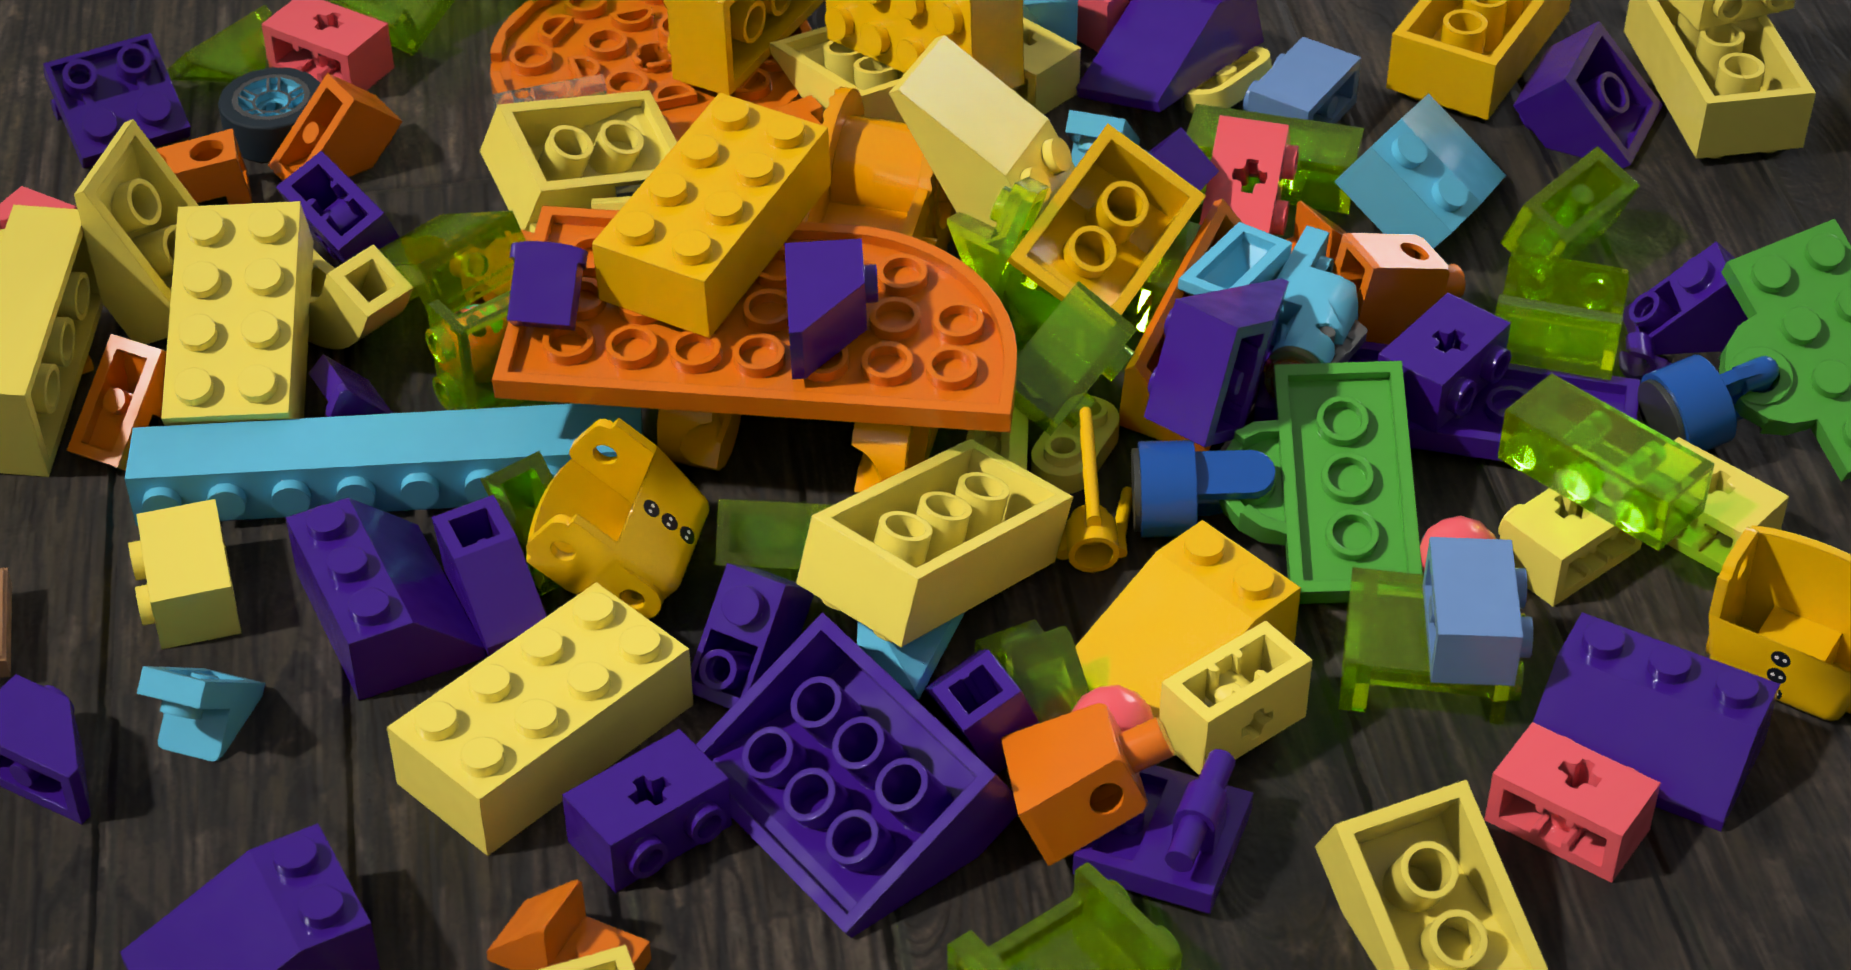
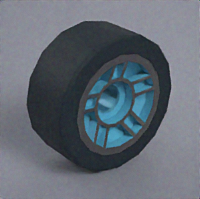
(264, 108)

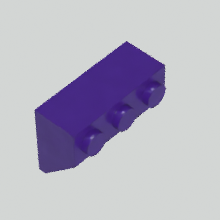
(380, 596)
(1660, 713)

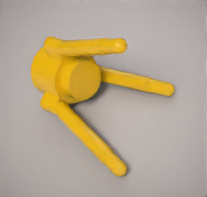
(1092, 535)

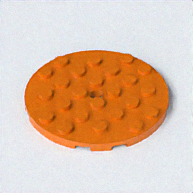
(624, 43)

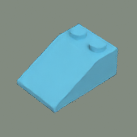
(1421, 175)

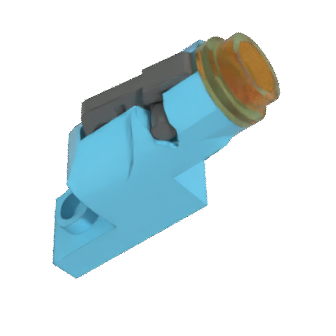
(1318, 310)

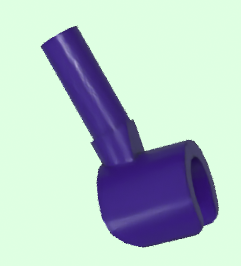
(1639, 356)

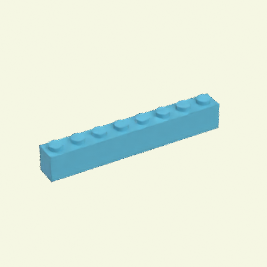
(373, 458)

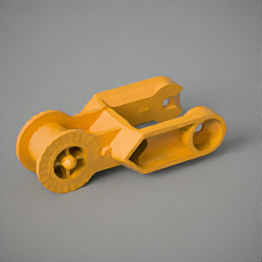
(875, 183)

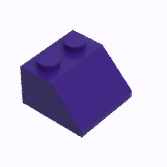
(1588, 98)

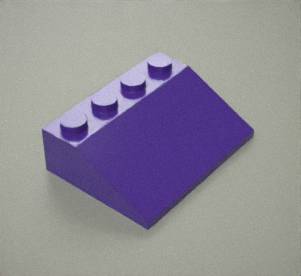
(853, 780)

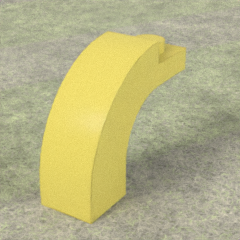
(354, 298)

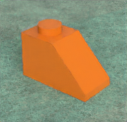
(343, 124)

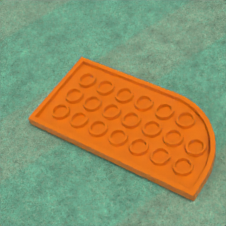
(930, 355)

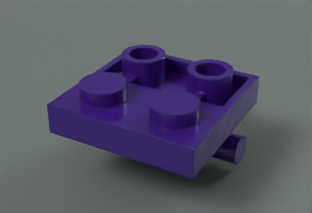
(112, 86)
(1181, 839)

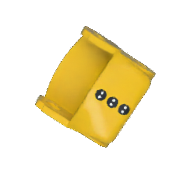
(617, 519)
(1787, 618)

